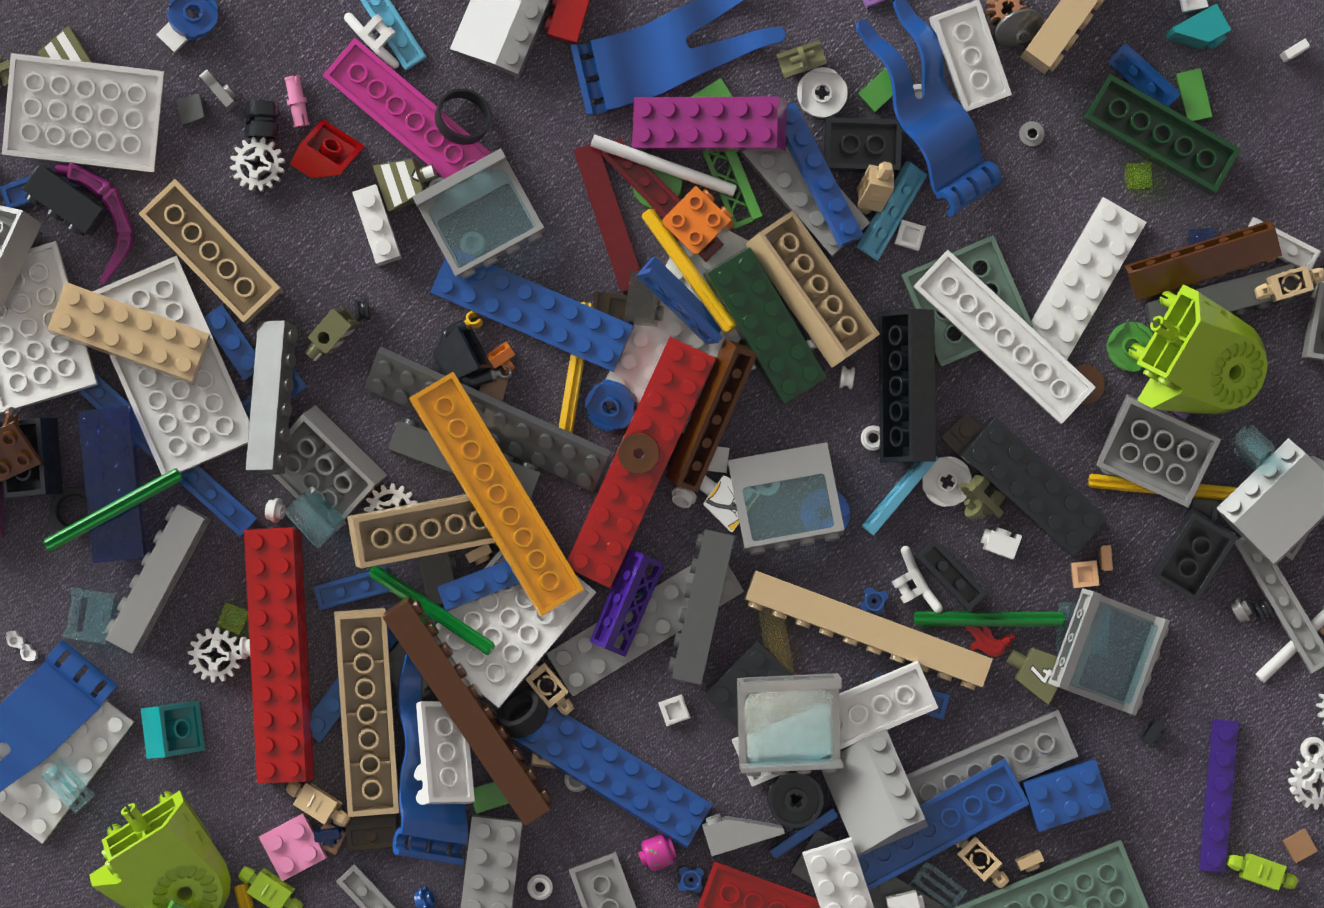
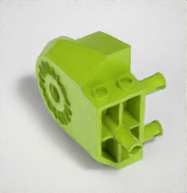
(1200, 357)
(162, 859)

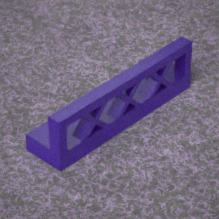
(623, 600)

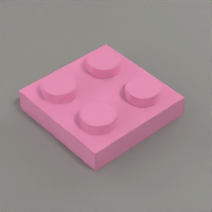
(292, 847)

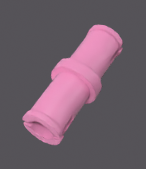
(296, 101)

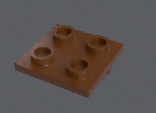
(15, 449)

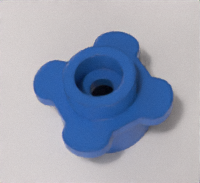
(871, 594)
(684, 883)
(425, 898)

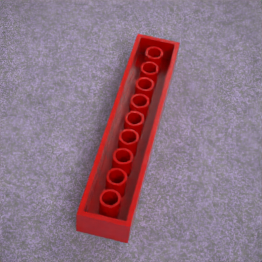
(625, 494)
(279, 655)

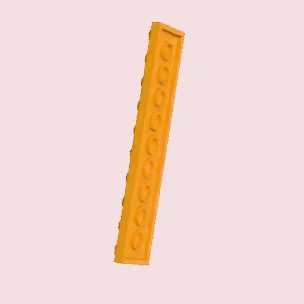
(496, 494)

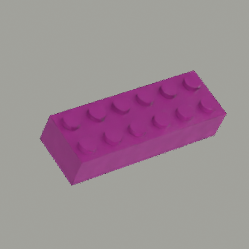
(709, 124)

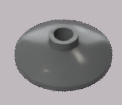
(1018, 27)

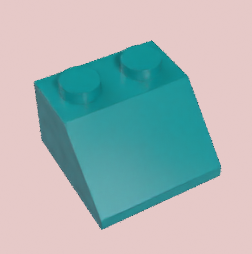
(1202, 30)
(172, 729)

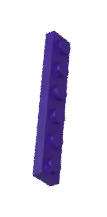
(1218, 795)

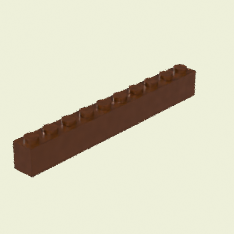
(467, 710)

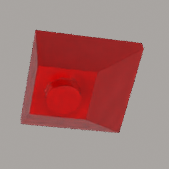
(325, 151)

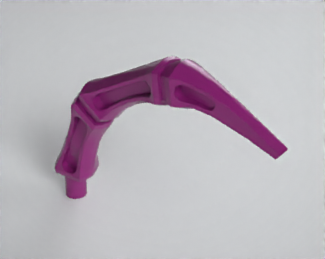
(112, 200)

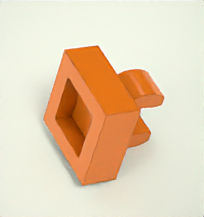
(501, 356)

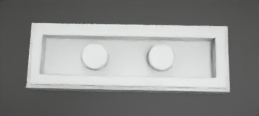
(1293, 250)

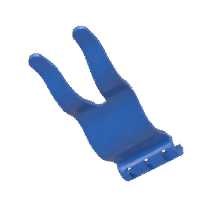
(657, 55)
(936, 120)
(48, 710)
(423, 822)

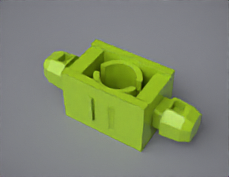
(1262, 871)
(269, 889)

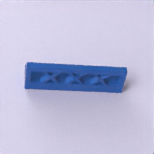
(680, 300)

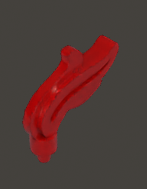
(986, 641)

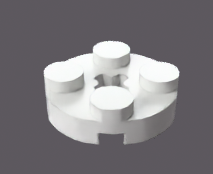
(833, 84)
(933, 486)

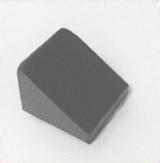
(191, 109)

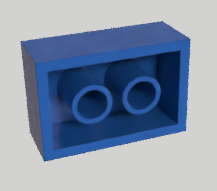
(1065, 795)

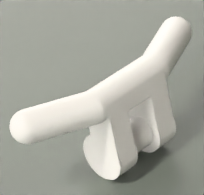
(371, 40)
(915, 574)

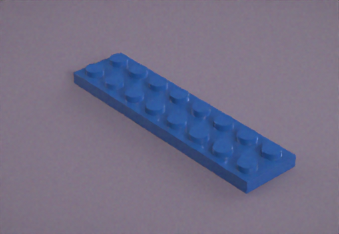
(537, 313)
(618, 776)
(950, 819)

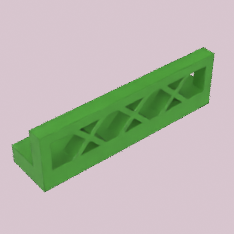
(742, 183)

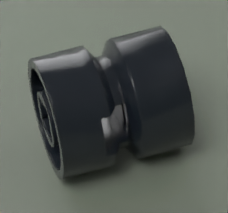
(262, 119)

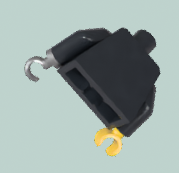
(463, 354)

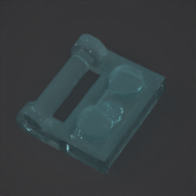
(97, 616)

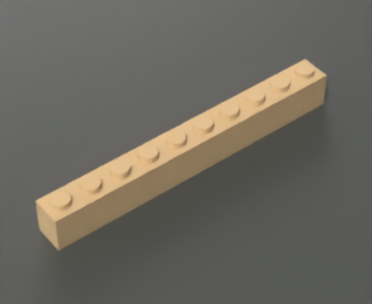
(868, 629)

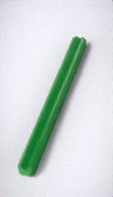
(113, 509)
(433, 610)
(998, 619)

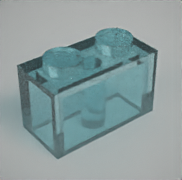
(1252, 447)
(315, 517)

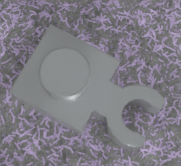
(224, 93)

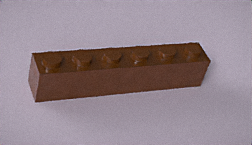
(1203, 261)
(711, 415)

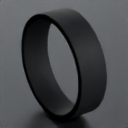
(471, 96)

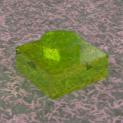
(1138, 175)
(233, 618)

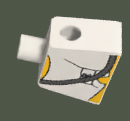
(721, 501)

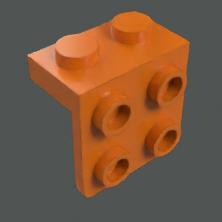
(697, 220)

